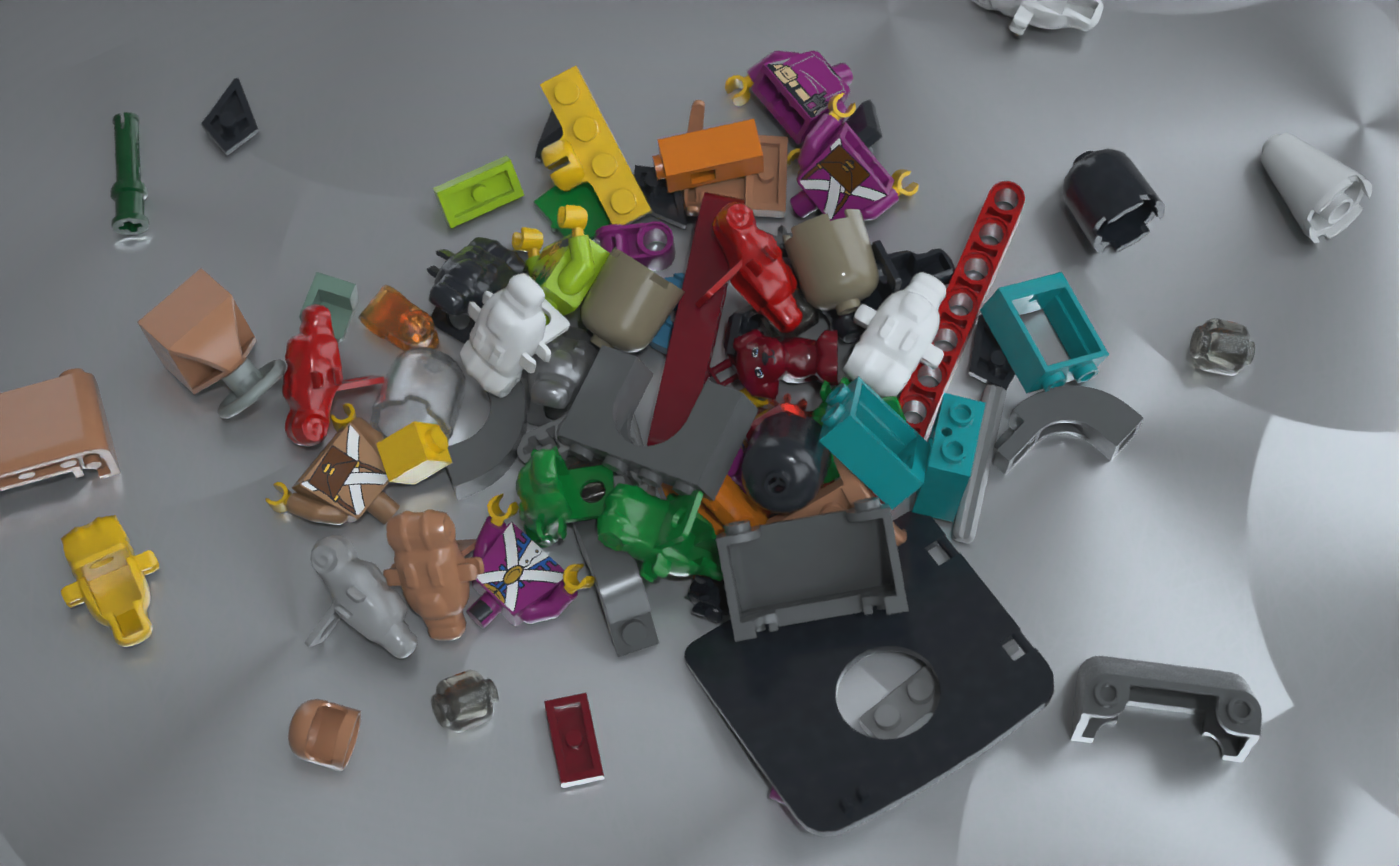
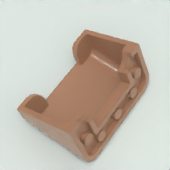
(54, 430)

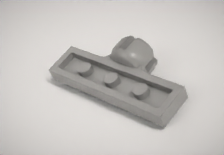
(909, 704)

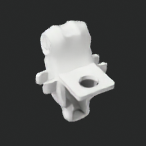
(1047, 13)
(509, 333)
(898, 336)

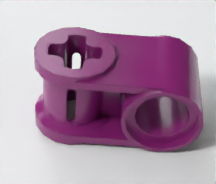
(635, 238)

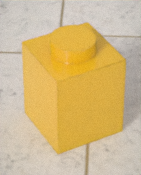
(414, 453)

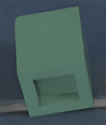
(336, 295)

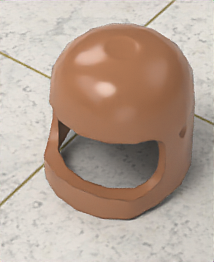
(324, 733)

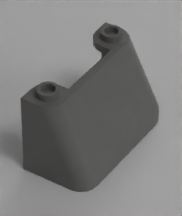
(811, 568)
(1222, 697)

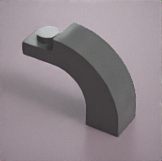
(1067, 410)
(493, 449)
(619, 591)

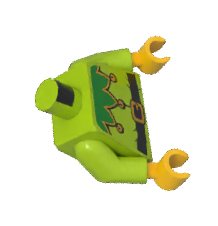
(566, 266)

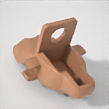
(432, 569)

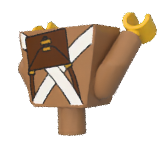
(342, 478)

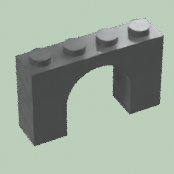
(689, 461)

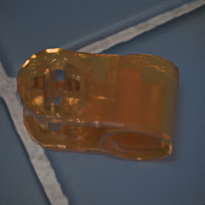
(396, 319)

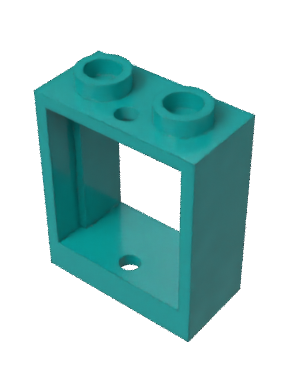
(1066, 316)
(874, 442)
(950, 456)

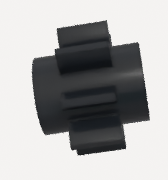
(709, 598)

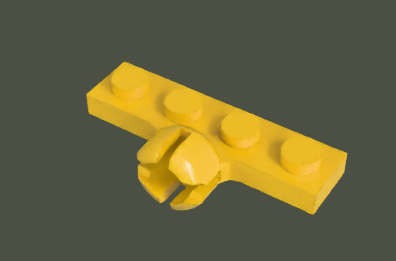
(590, 150)

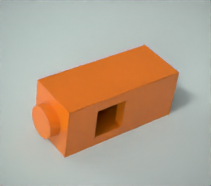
(709, 156)

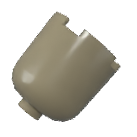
(833, 261)
(627, 304)

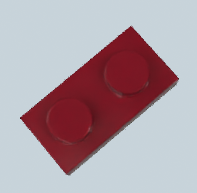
(574, 740)

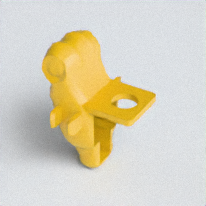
(110, 578)

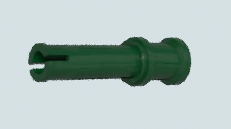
(128, 190)

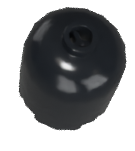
(1110, 199)
(790, 452)

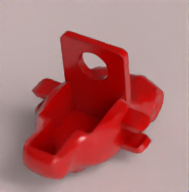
(755, 267)
(314, 377)

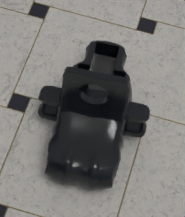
(894, 275)
(466, 276)

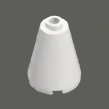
(1314, 185)

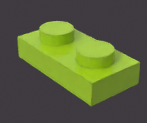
(478, 191)

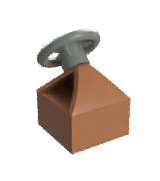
(207, 339)

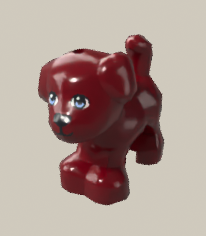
(766, 360)

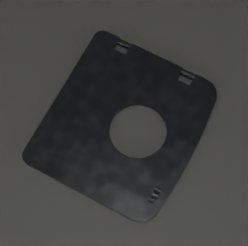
(785, 686)

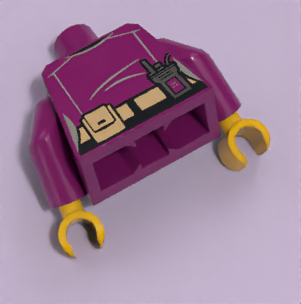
(794, 90)

